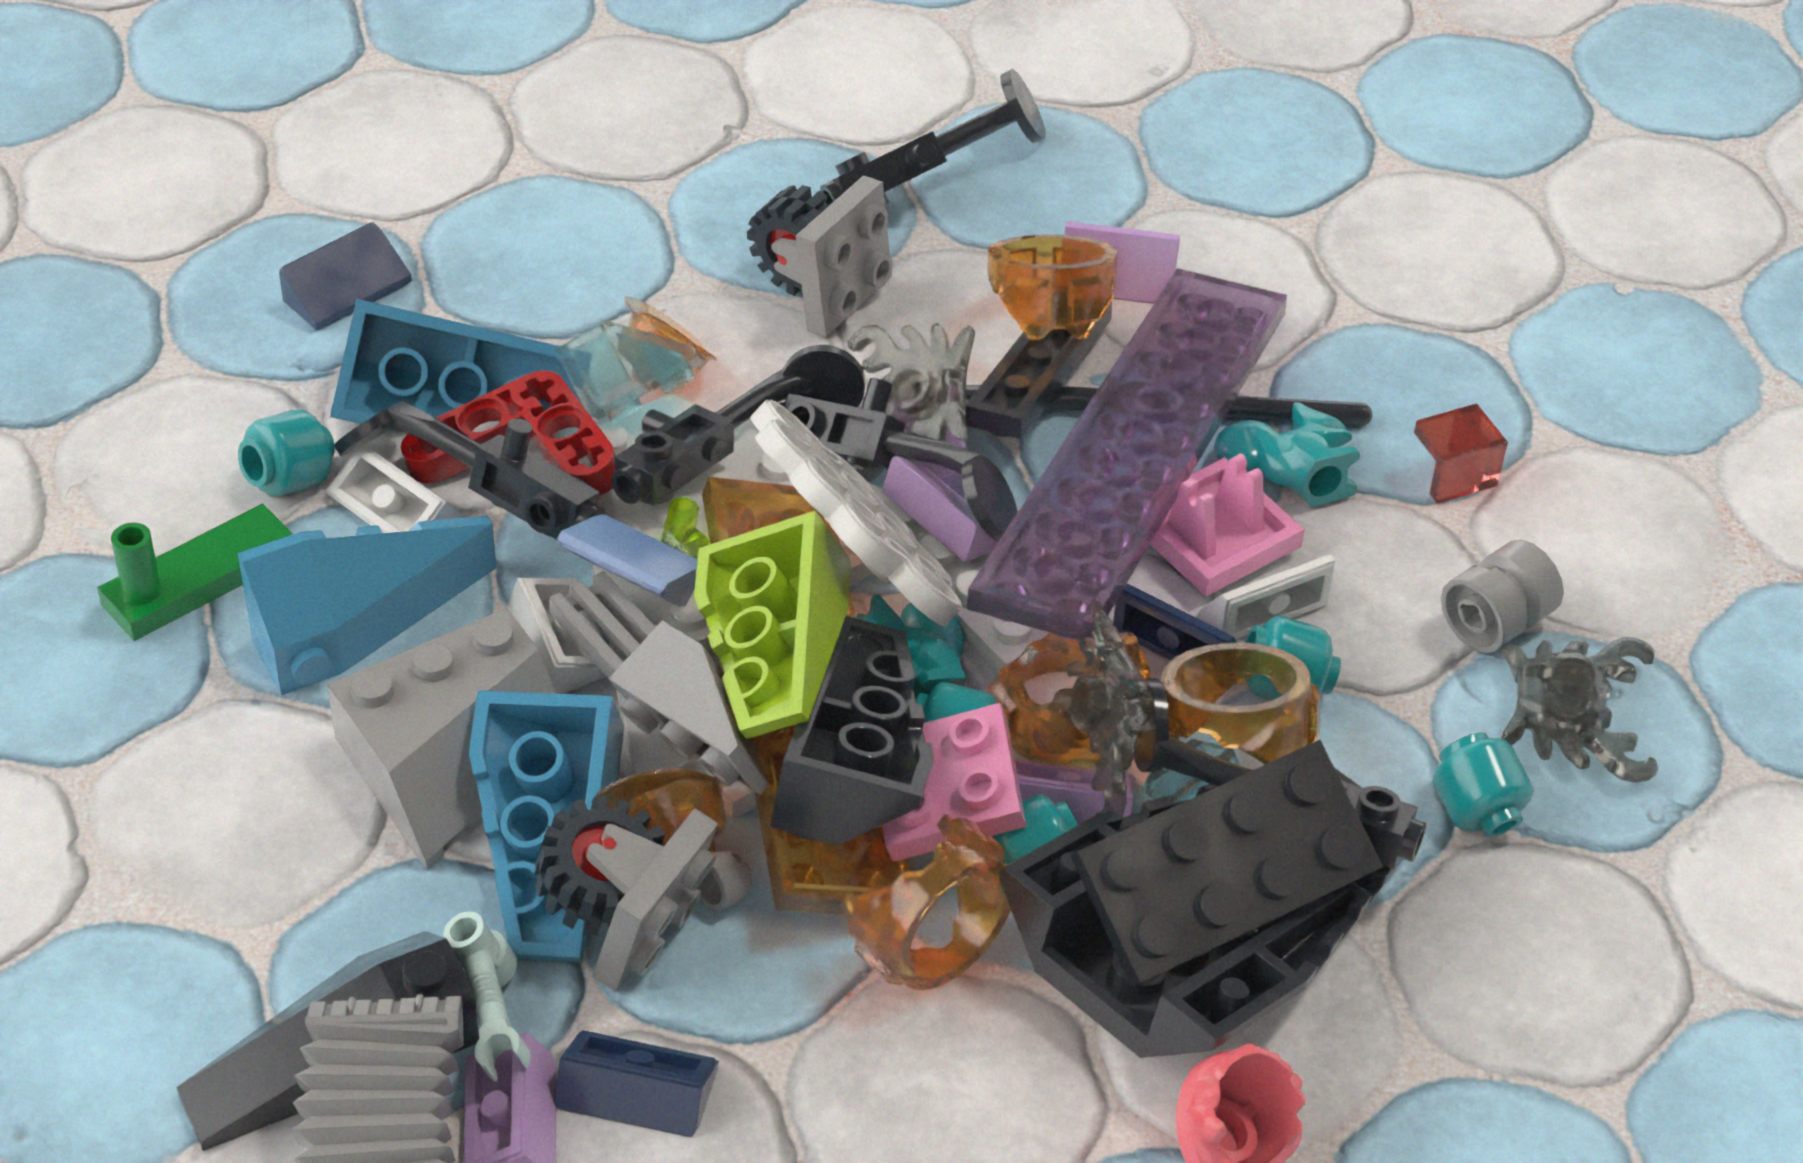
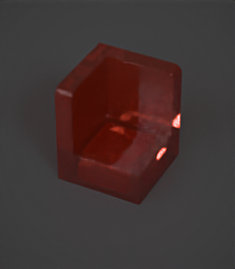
(1465, 449)

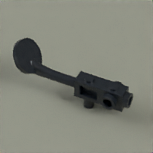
(930, 150)
(873, 438)
(695, 440)
(500, 468)
(1384, 817)

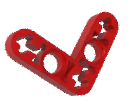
(521, 401)

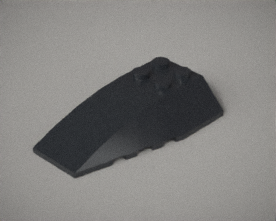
(1195, 1002)

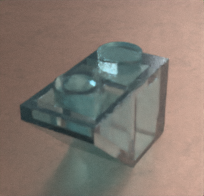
(621, 364)

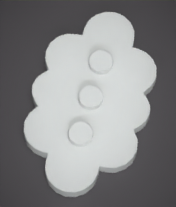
(856, 512)

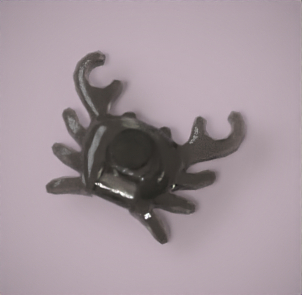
(926, 380)
(1566, 701)
(1109, 705)

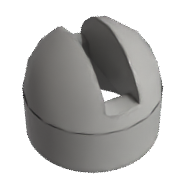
(726, 881)

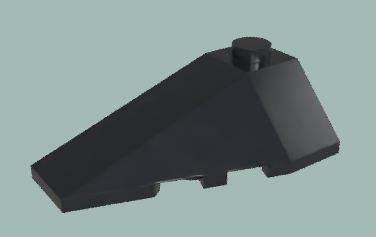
(863, 744)

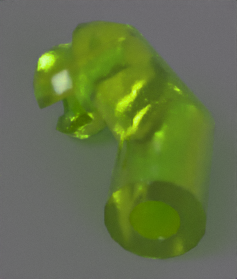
(681, 525)

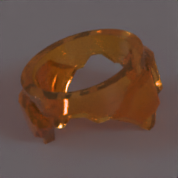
(1053, 281)
(1047, 730)
(1261, 730)
(889, 917)

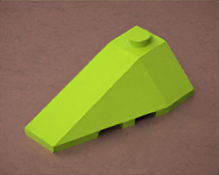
(774, 617)

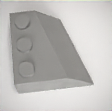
(413, 722)

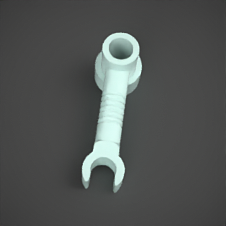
(488, 966)

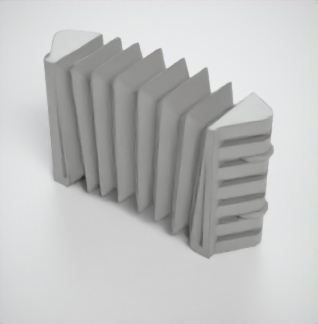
(378, 1080)

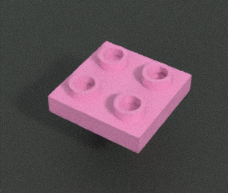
(1225, 526)
(968, 779)

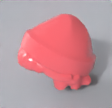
(1240, 1108)

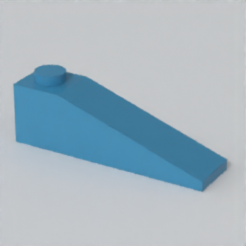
(428, 362)
(336, 600)
(528, 764)

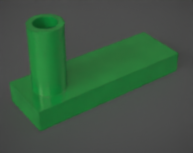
(168, 586)

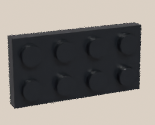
(1225, 862)

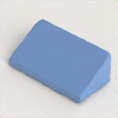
(633, 557)

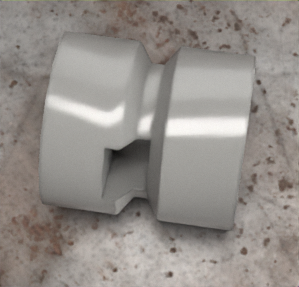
(1502, 596)

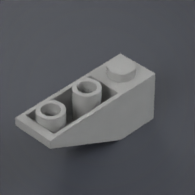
(680, 690)

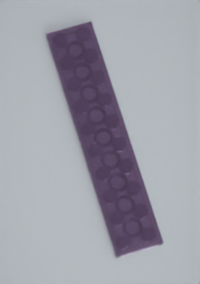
(1127, 457)

